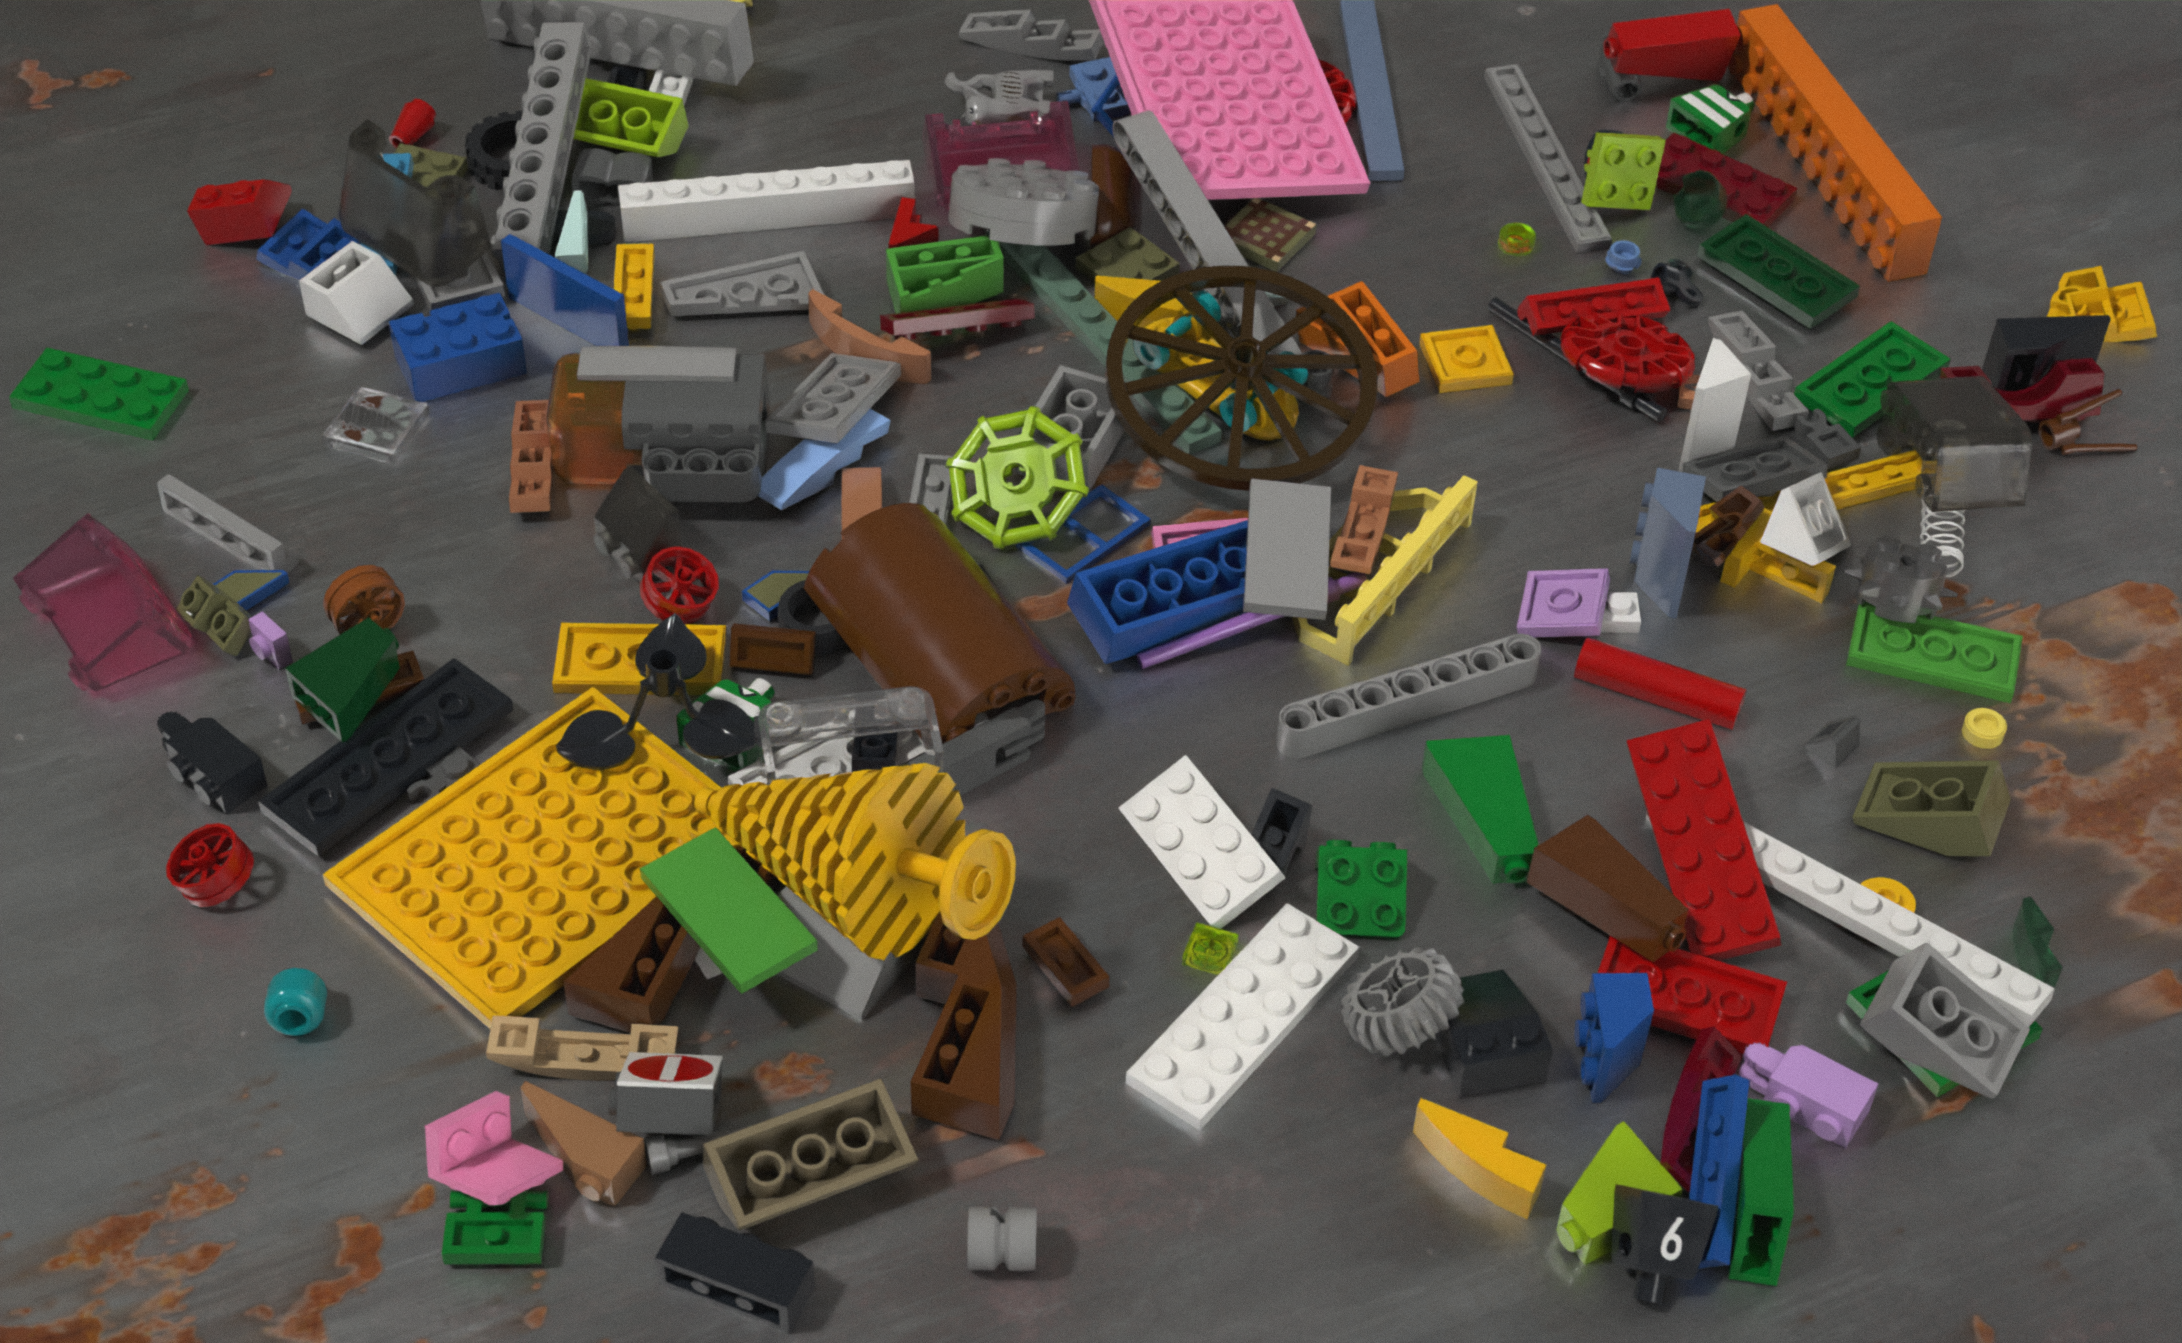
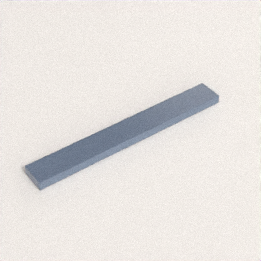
(1372, 90)

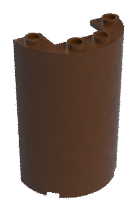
(932, 619)

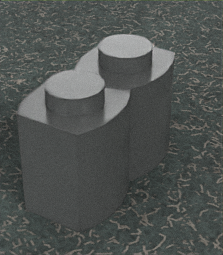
(602, 171)

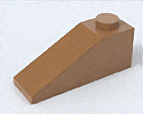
(593, 1153)

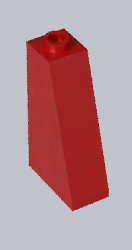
(1674, 45)

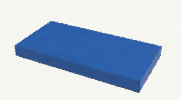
(564, 294)

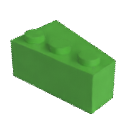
(944, 273)

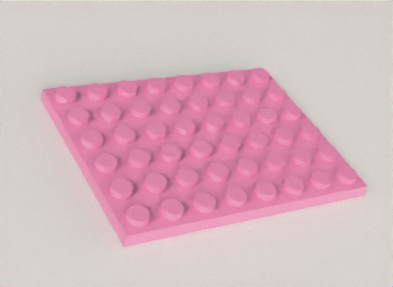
(1234, 94)

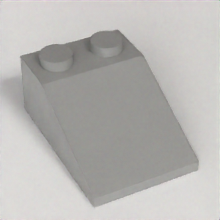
(1944, 1022)

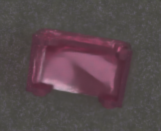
(1039, 138)
(103, 606)

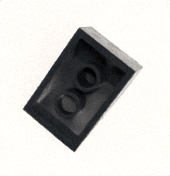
(1494, 1039)

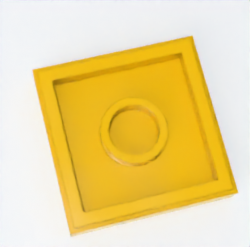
(1466, 359)

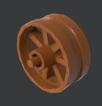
(357, 586)

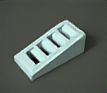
(574, 236)

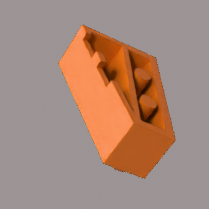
(1392, 351)

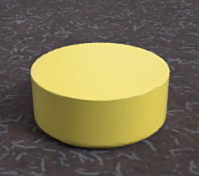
(1984, 728)

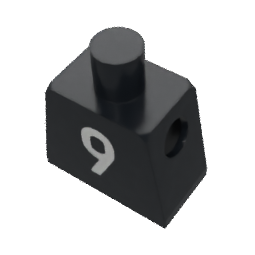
(1659, 1237)

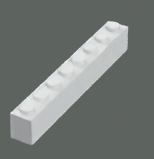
(764, 200)

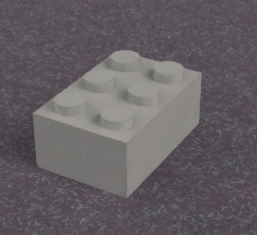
(1081, 407)

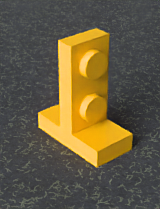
(1777, 566)

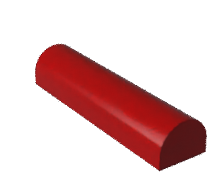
(1659, 683)

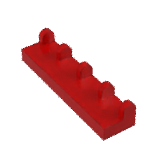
(1554, 310)

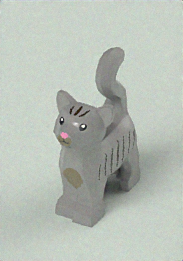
(1013, 95)

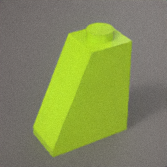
(1587, 1211)

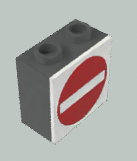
(667, 1093)

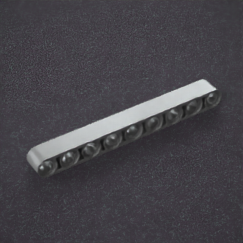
(1191, 219)

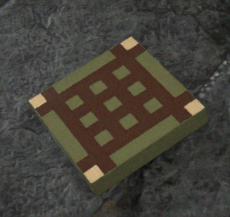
(1269, 233)

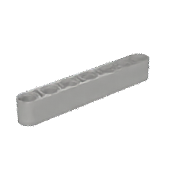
(1407, 696)

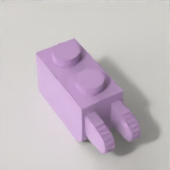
(1819, 1090)

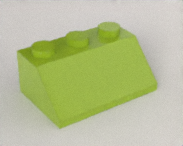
(630, 119)

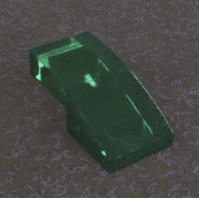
(2031, 941)

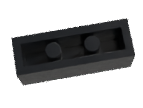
(735, 1272)

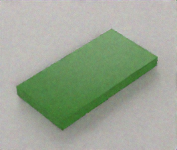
(1937, 653)
(728, 910)

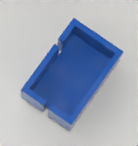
(458, 347)

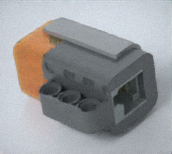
(670, 412)

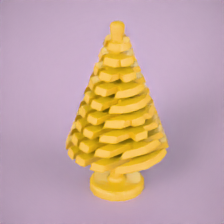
(873, 852)

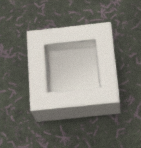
(1621, 613)

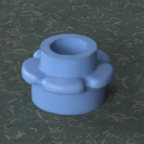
(1623, 257)

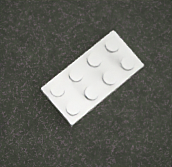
(1201, 843)

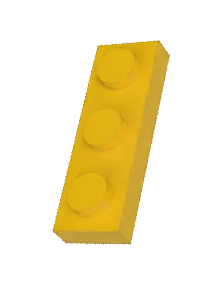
(635, 281)

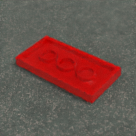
(1703, 993)

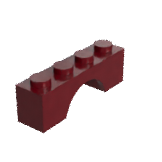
(2060, 390)

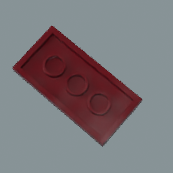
(1746, 187)

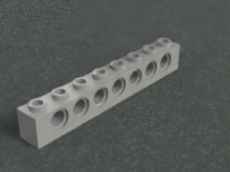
(544, 137)

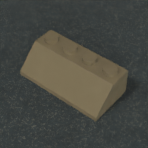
(807, 1155)

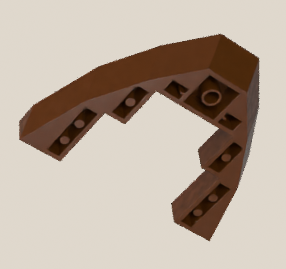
(968, 1061)

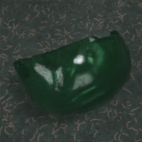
(1700, 201)

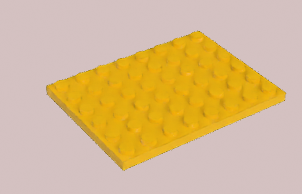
(525, 863)

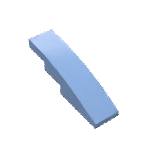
(814, 462)

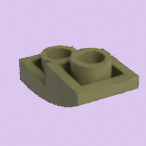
(215, 614)

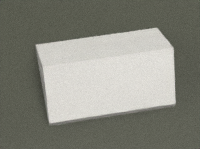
(1716, 405)
(1806, 522)

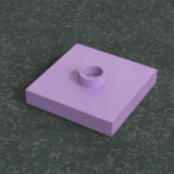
(1564, 603)

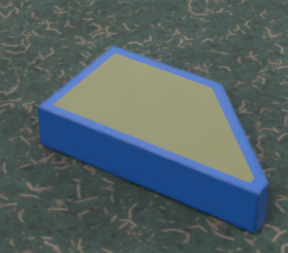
(252, 586)
(766, 592)

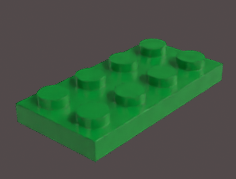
(1853, 383)
(99, 393)

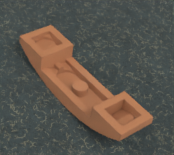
(852, 340)
(1365, 520)

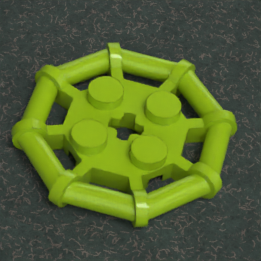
(1033, 491)

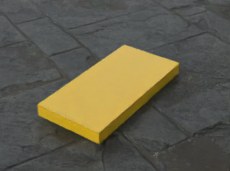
(605, 658)

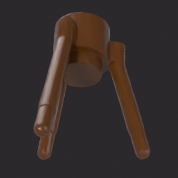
(2064, 429)

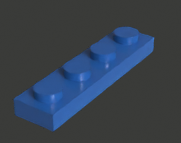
(1719, 1159)

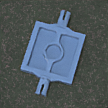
(1090, 82)

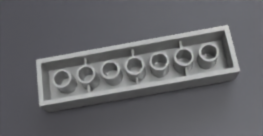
(677, 36)

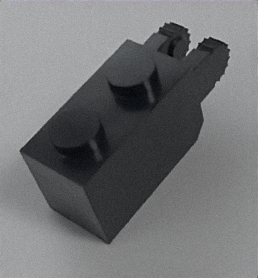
(211, 760)

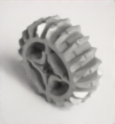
(1402, 1001)

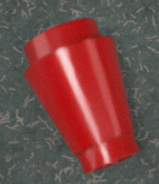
(413, 122)

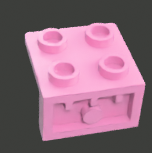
(477, 1154)

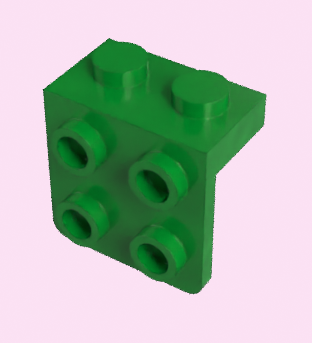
(1362, 888)

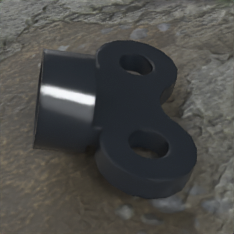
(1676, 278)

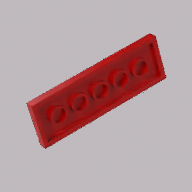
(1703, 841)

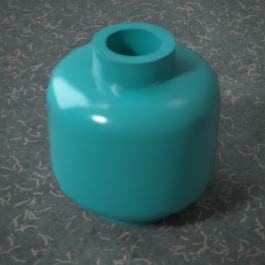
(295, 1001)

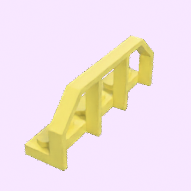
(1397, 570)

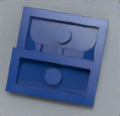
(303, 245)

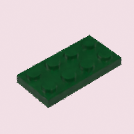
(1778, 271)

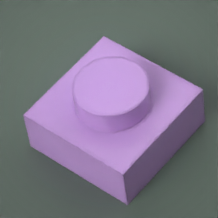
(269, 641)

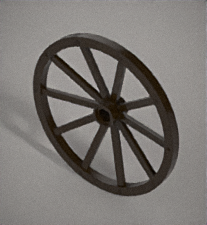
(1243, 368)

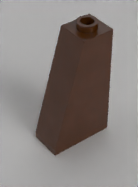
(1608, 888)

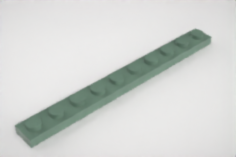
(1094, 328)

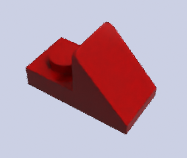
(909, 228)

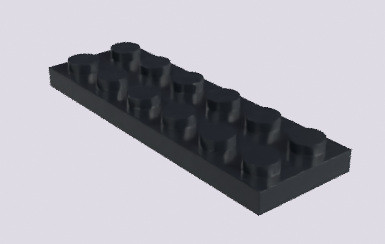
(385, 756)

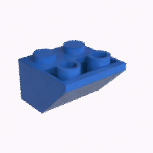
(1613, 1029)

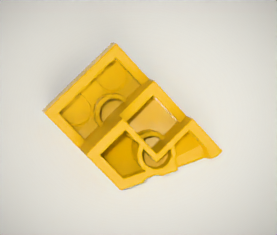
(2087, 294)

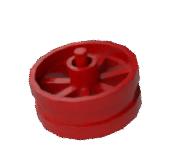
(678, 587)
(205, 867)

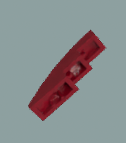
(1709, 1059)

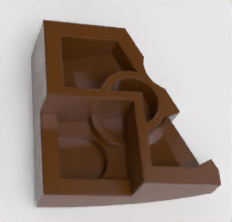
(1732, 520)

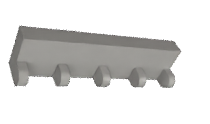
(223, 527)

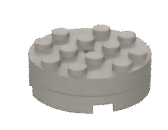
(1023, 202)

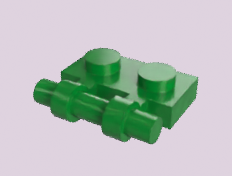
(495, 1236)

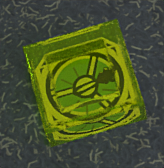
(1209, 949)

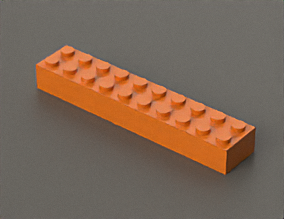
(1835, 144)

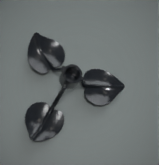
(665, 659)

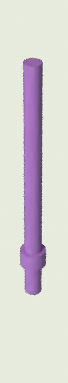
(1235, 625)

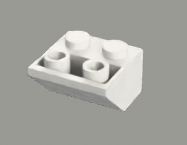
(354, 293)

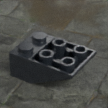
(2026, 347)

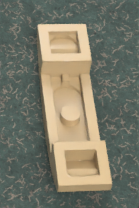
(572, 1054)

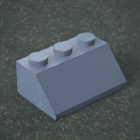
(1667, 536)

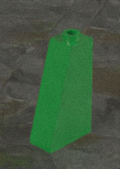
(1486, 801)
(1763, 1194)

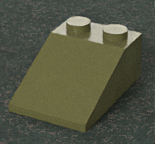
(1937, 804)

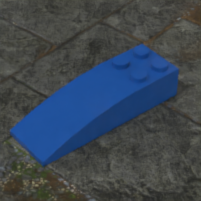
(1161, 593)

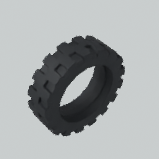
(485, 138)

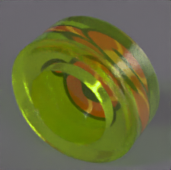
(1516, 239)

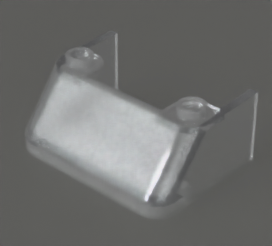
(846, 717)

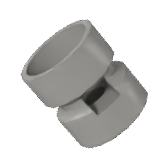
(1001, 1238)

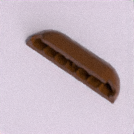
(1116, 192)

